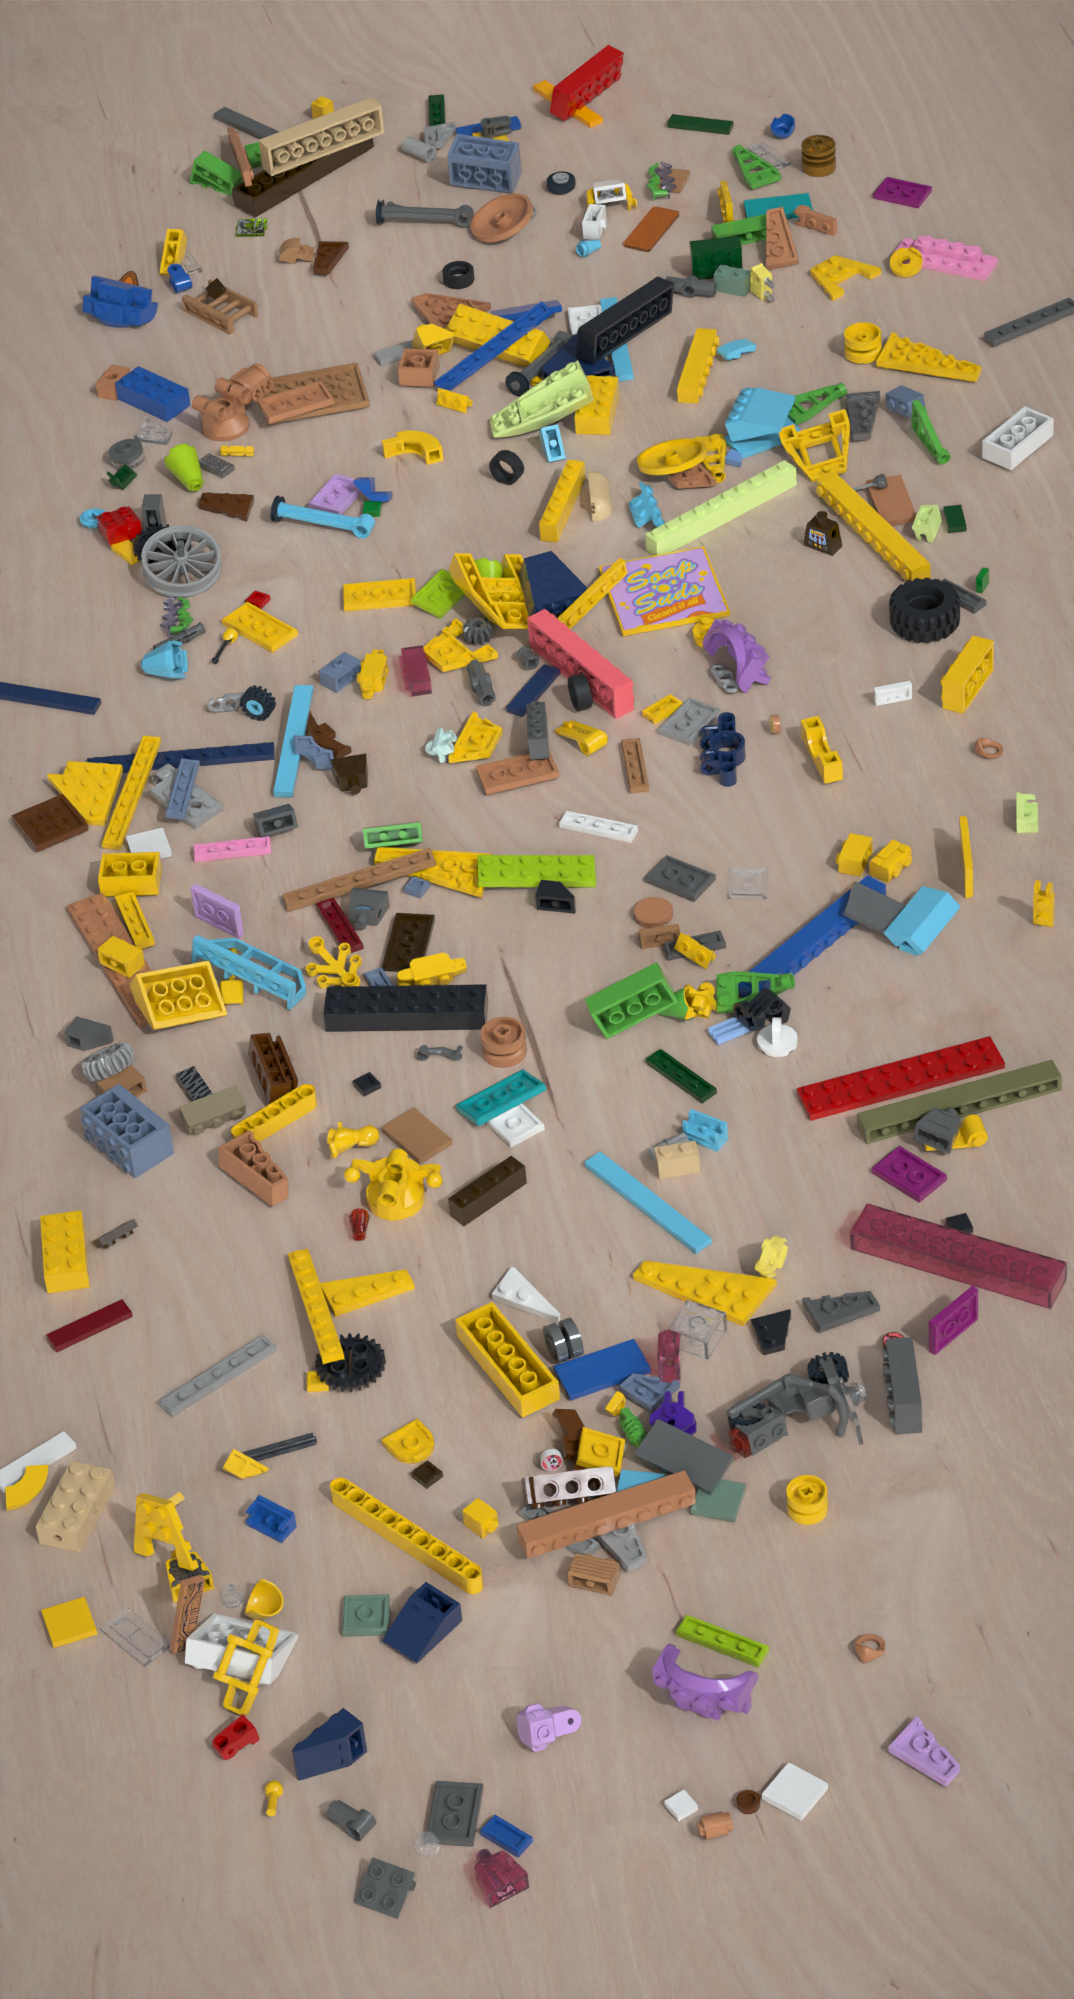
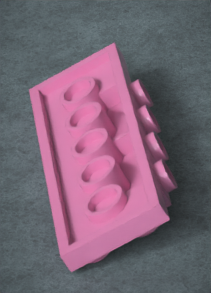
(952, 257)

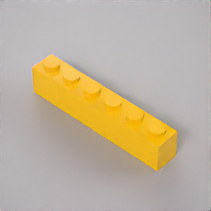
(698, 365)
(562, 501)

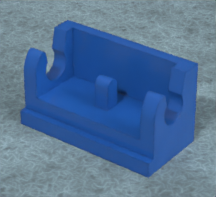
(271, 1519)

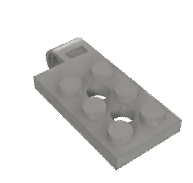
(164, 782)

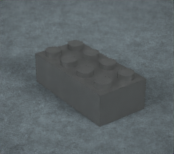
(902, 1386)

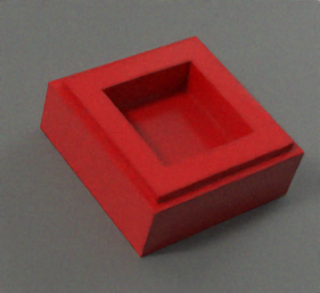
(258, 599)

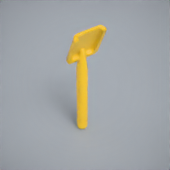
(231, 989)

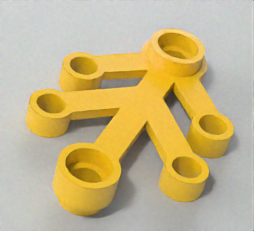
(317, 946)

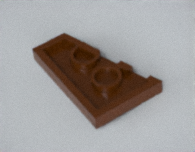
(328, 256)
(231, 504)

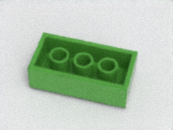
(631, 1000)

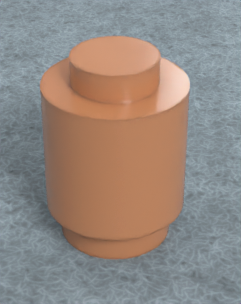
(715, 1825)

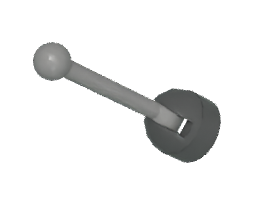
(879, 482)

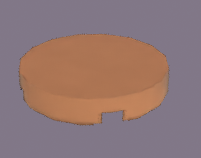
(653, 912)

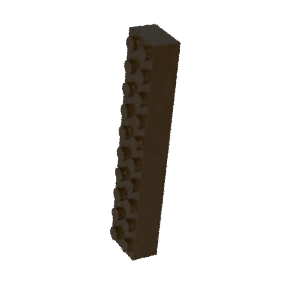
(270, 190)

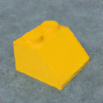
(433, 338)

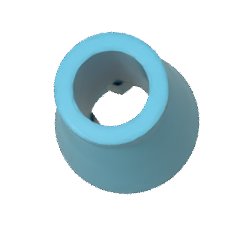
(587, 247)

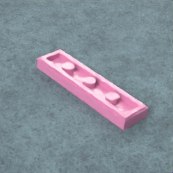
(232, 849)

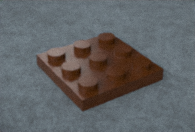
(50, 822)

